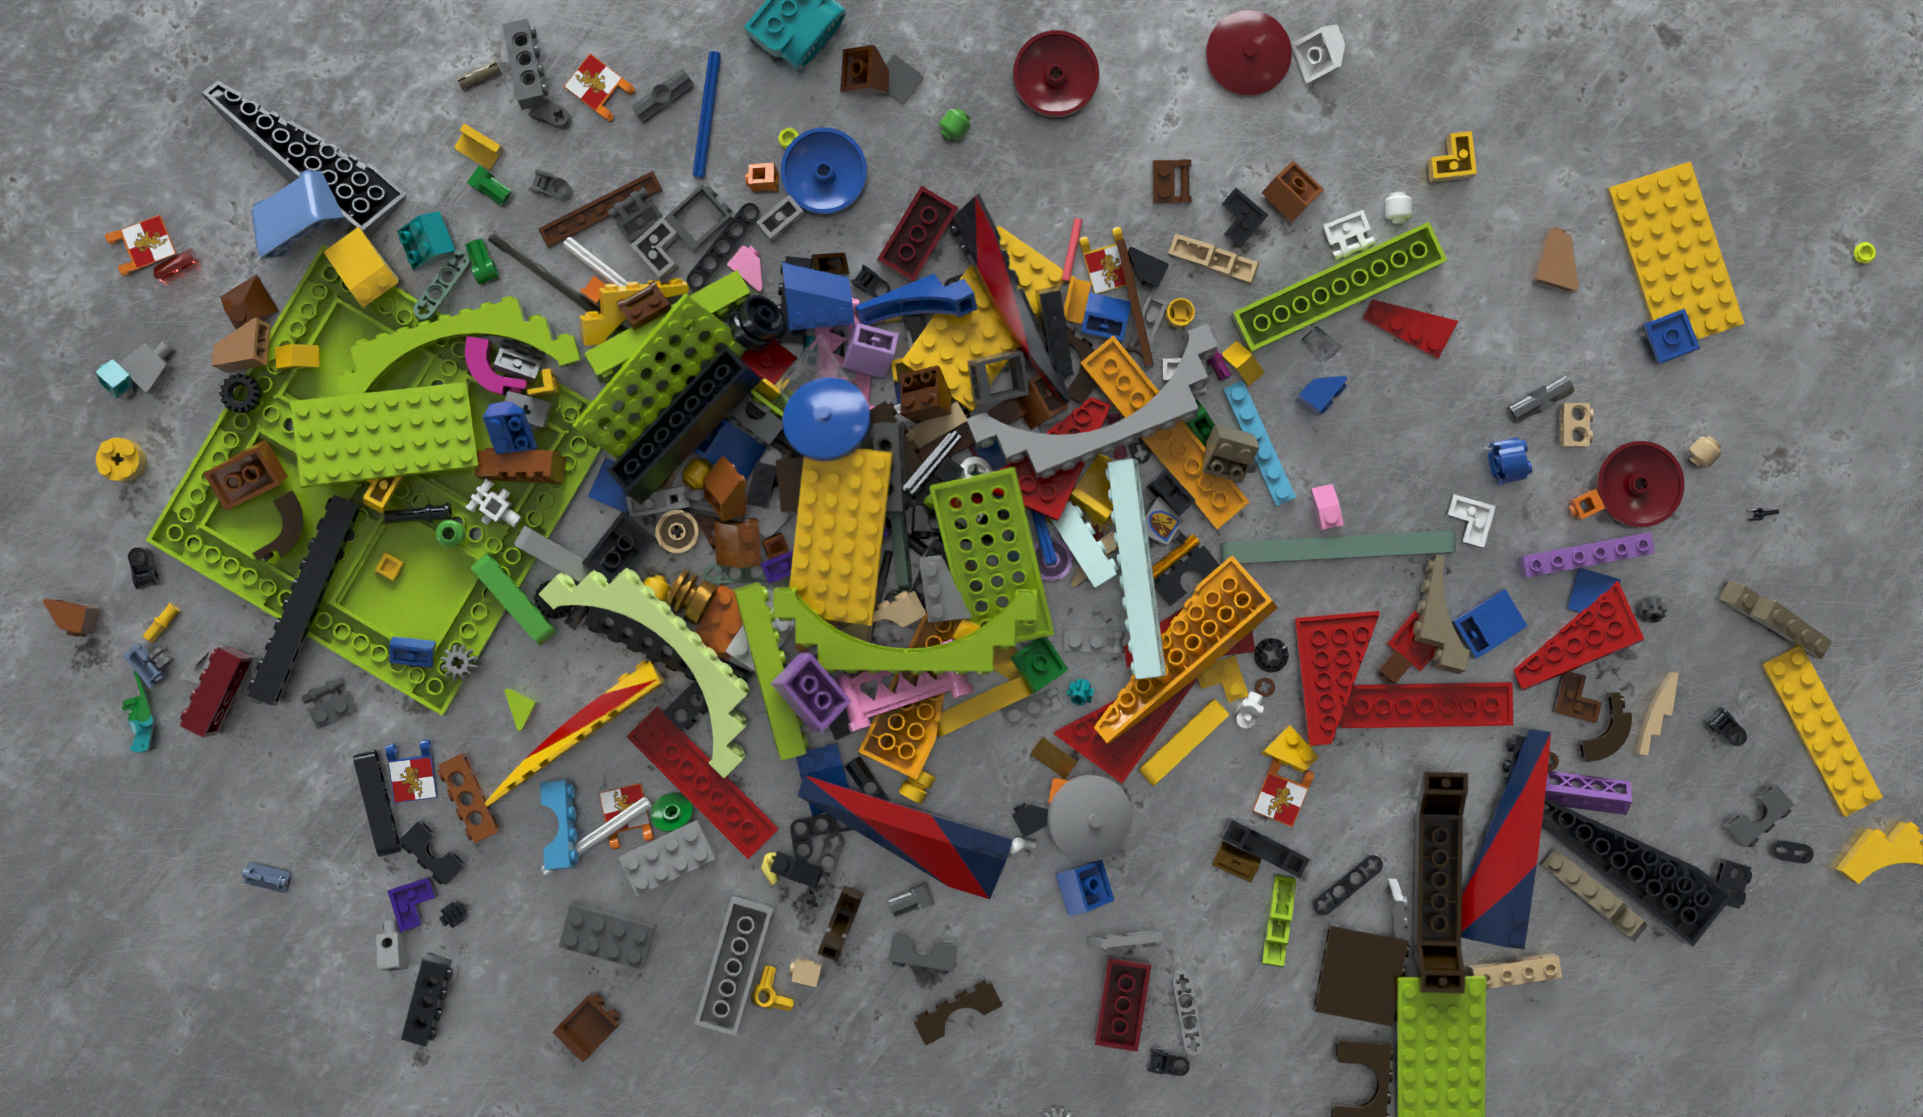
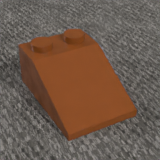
(246, 475)

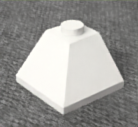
(1319, 52)

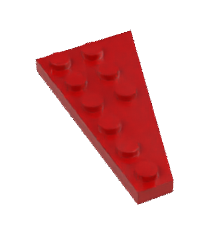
(1591, 635)

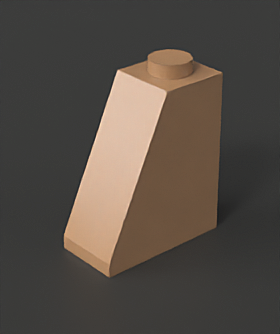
(1557, 262)
(243, 348)

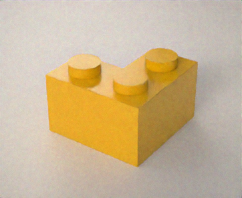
(1458, 163)
(381, 492)

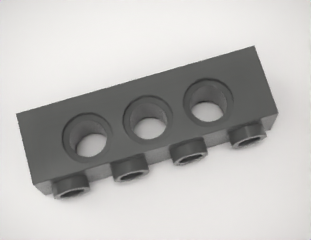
(515, 34)
(895, 435)

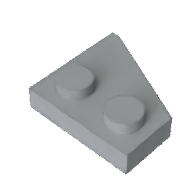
(1397, 905)

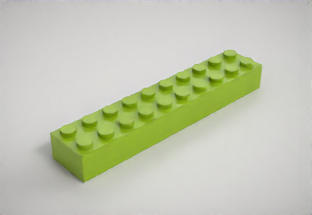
(1339, 287)

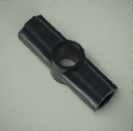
(862, 775)

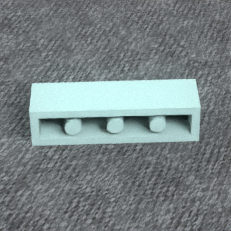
(1084, 546)

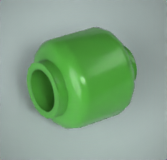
(954, 124)
(443, 533)

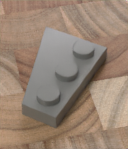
(940, 592)
(1112, 941)

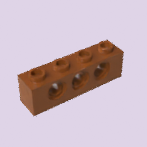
(489, 824)

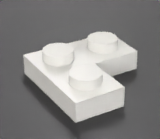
(1478, 516)

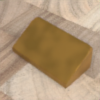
(1053, 757)
(1236, 861)

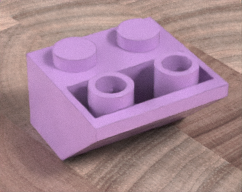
(870, 350)

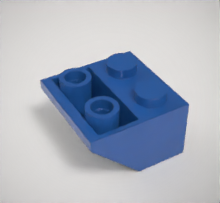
(1105, 317)
(1319, 392)
(508, 428)

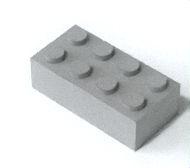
(667, 857)

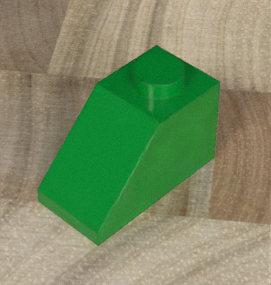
(1201, 424)

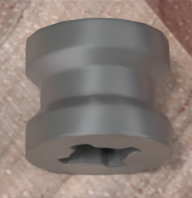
(160, 658)

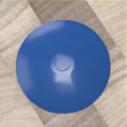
(824, 170)
(826, 419)

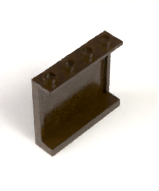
(1360, 975)

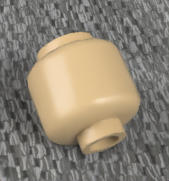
(1704, 451)

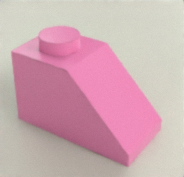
(749, 267)
(1327, 507)

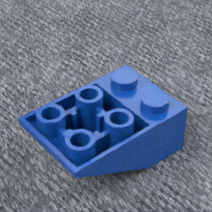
(734, 445)
(1488, 624)

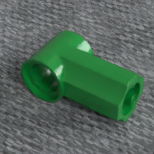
(486, 183)
(483, 266)

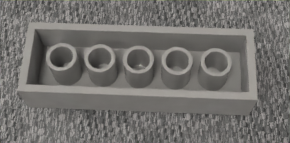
(734, 966)

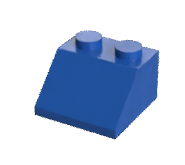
(1085, 887)

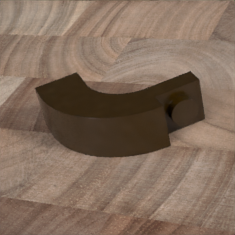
(292, 519)
(1614, 735)
(840, 923)

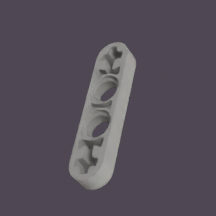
(1184, 1013)

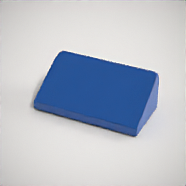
(411, 651)

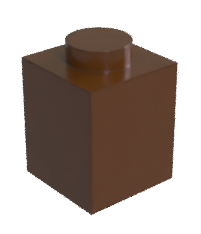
(1393, 667)

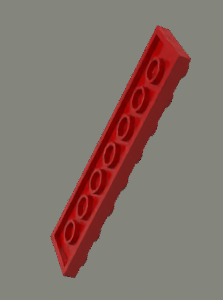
(1429, 705)
(701, 784)

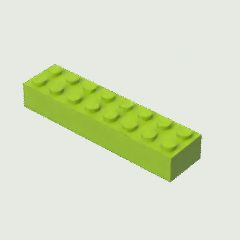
(718, 298)
(768, 664)

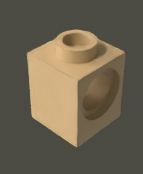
(805, 972)

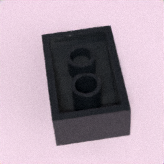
(620, 548)

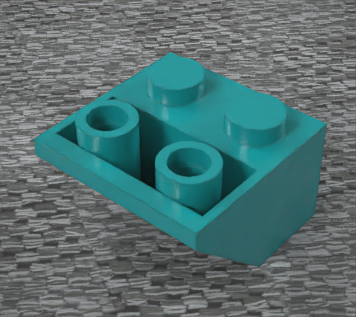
(426, 240)

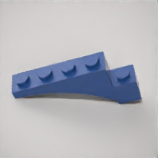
(919, 297)

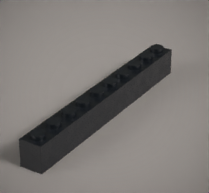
(304, 600)

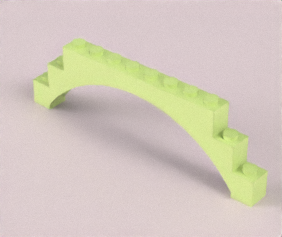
(634, 599)

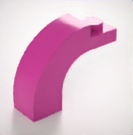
(478, 361)

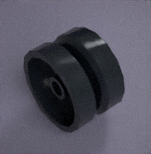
(756, 323)

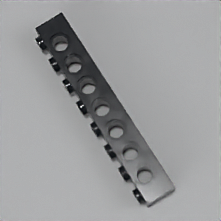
(596, 623)

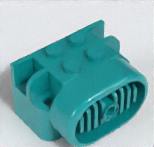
(795, 28)

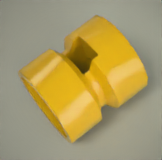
(1179, 313)
(917, 788)

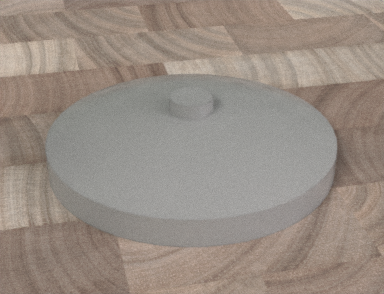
(1089, 818)

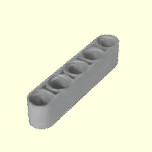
(552, 553)

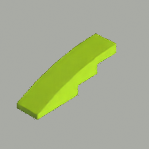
(1279, 921)

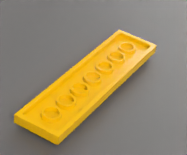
(1822, 730)

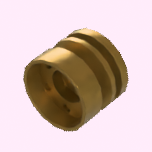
(691, 597)

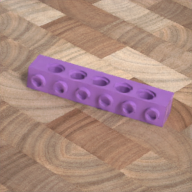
(1586, 555)

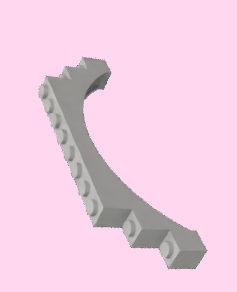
(1056, 452)

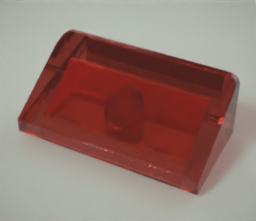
(175, 264)

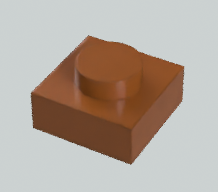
(775, 546)

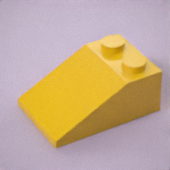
(361, 267)

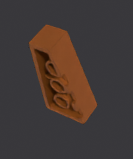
(521, 466)

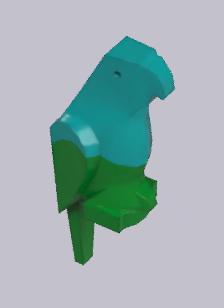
(140, 719)

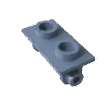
(143, 667)
(266, 877)

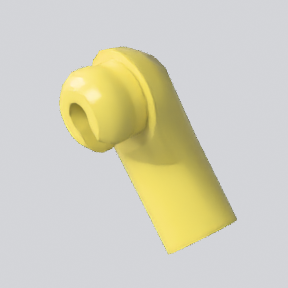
(766, 866)

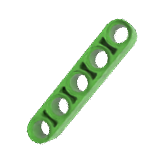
(513, 599)

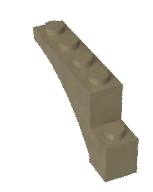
(1775, 617)
(1435, 624)
(1595, 895)

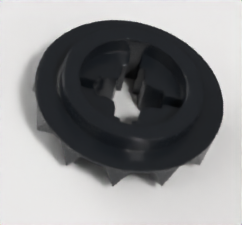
(1261, 657)

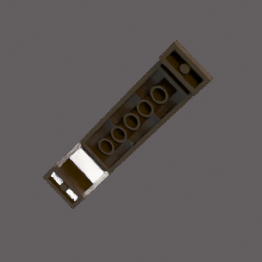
(1439, 882)

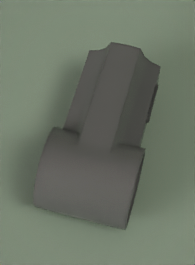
(917, 898)

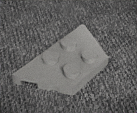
(194, 671)

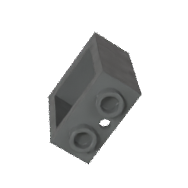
(711, 195)
(979, 378)

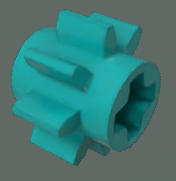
(1080, 692)

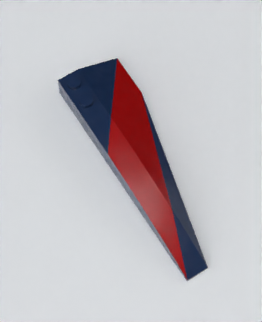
(940, 847)
(1503, 877)

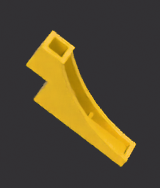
(597, 327)

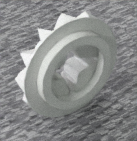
(980, 465)

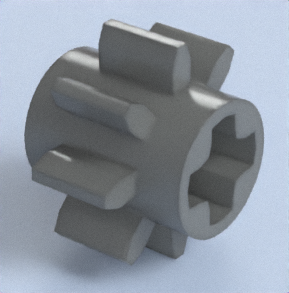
(1653, 609)

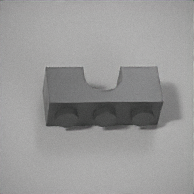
(766, 429)
(1774, 806)
(940, 958)

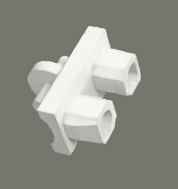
(1249, 711)

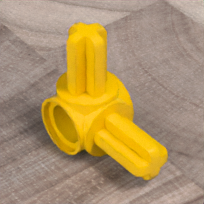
(772, 999)

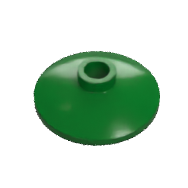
(667, 806)

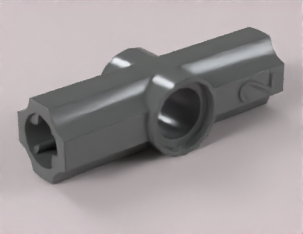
(674, 86)
(1541, 399)

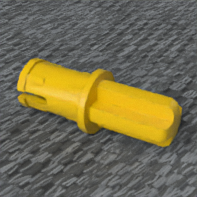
(161, 623)

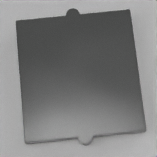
(902, 79)

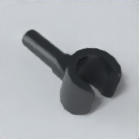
(1759, 513)

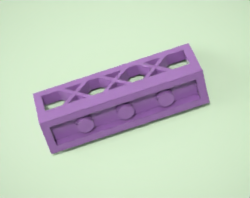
(1587, 796)

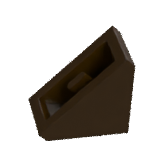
(831, 263)

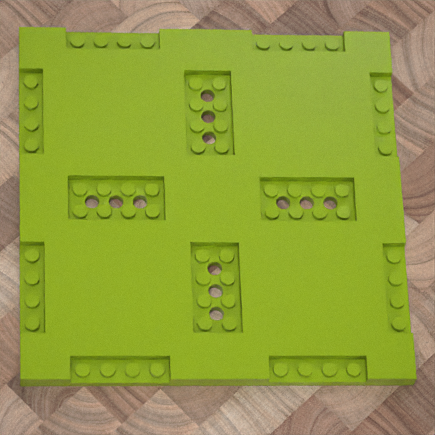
(436, 589)

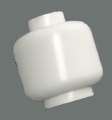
(1398, 207)

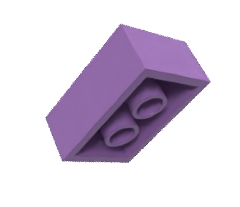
(811, 692)

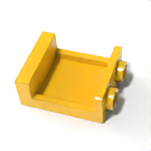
(1093, 489)

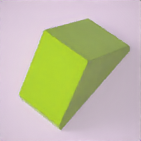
(521, 707)

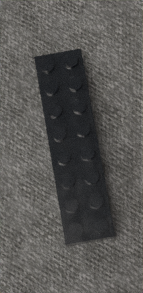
(683, 425)

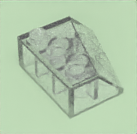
(815, 363)

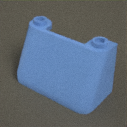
(293, 214)

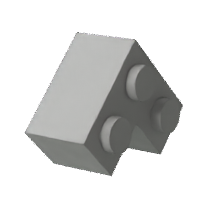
(652, 245)

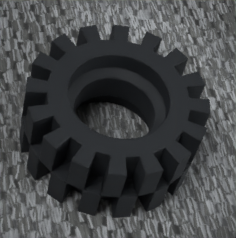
(228, 388)
(545, 609)

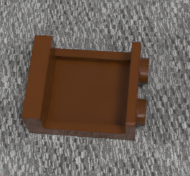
(587, 1026)

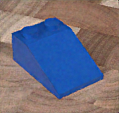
(824, 764)

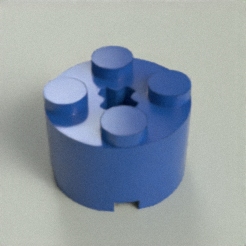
(1509, 460)

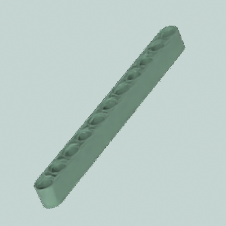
(1340, 547)

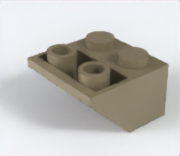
(1229, 453)

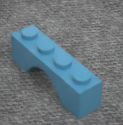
(562, 852)

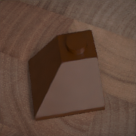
(864, 71)
(248, 302)

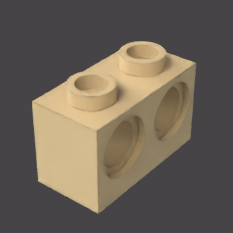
(1569, 425)

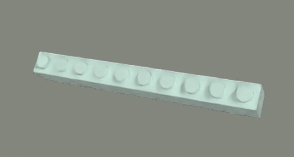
(1136, 569)

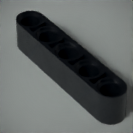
(725, 236)
(377, 803)

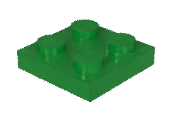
(1039, 663)

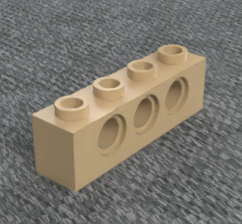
(1518, 970)

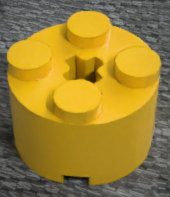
(108, 459)

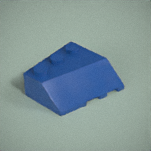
(816, 298)

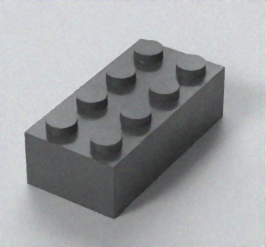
(607, 936)

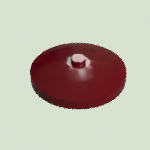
(1248, 53)
(1056, 73)
(1640, 484)

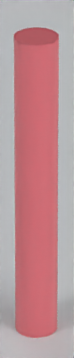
(1072, 250)

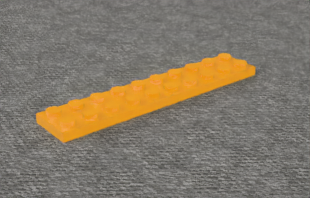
(1175, 448)

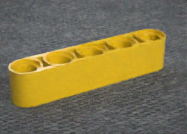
(983, 705)
(1183, 742)

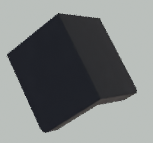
(947, 470)

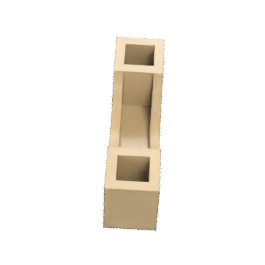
(903, 611)

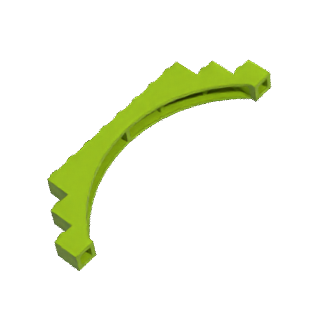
(504, 319)
(851, 654)

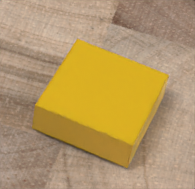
(389, 566)

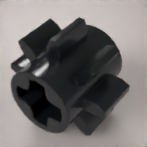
(452, 914)

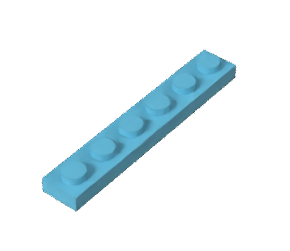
(1266, 457)

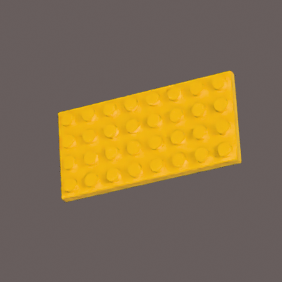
(1676, 249)
(981, 333)
(841, 534)

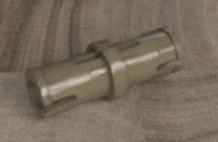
(478, 74)

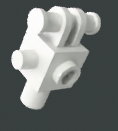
(495, 505)

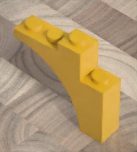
(1875, 851)

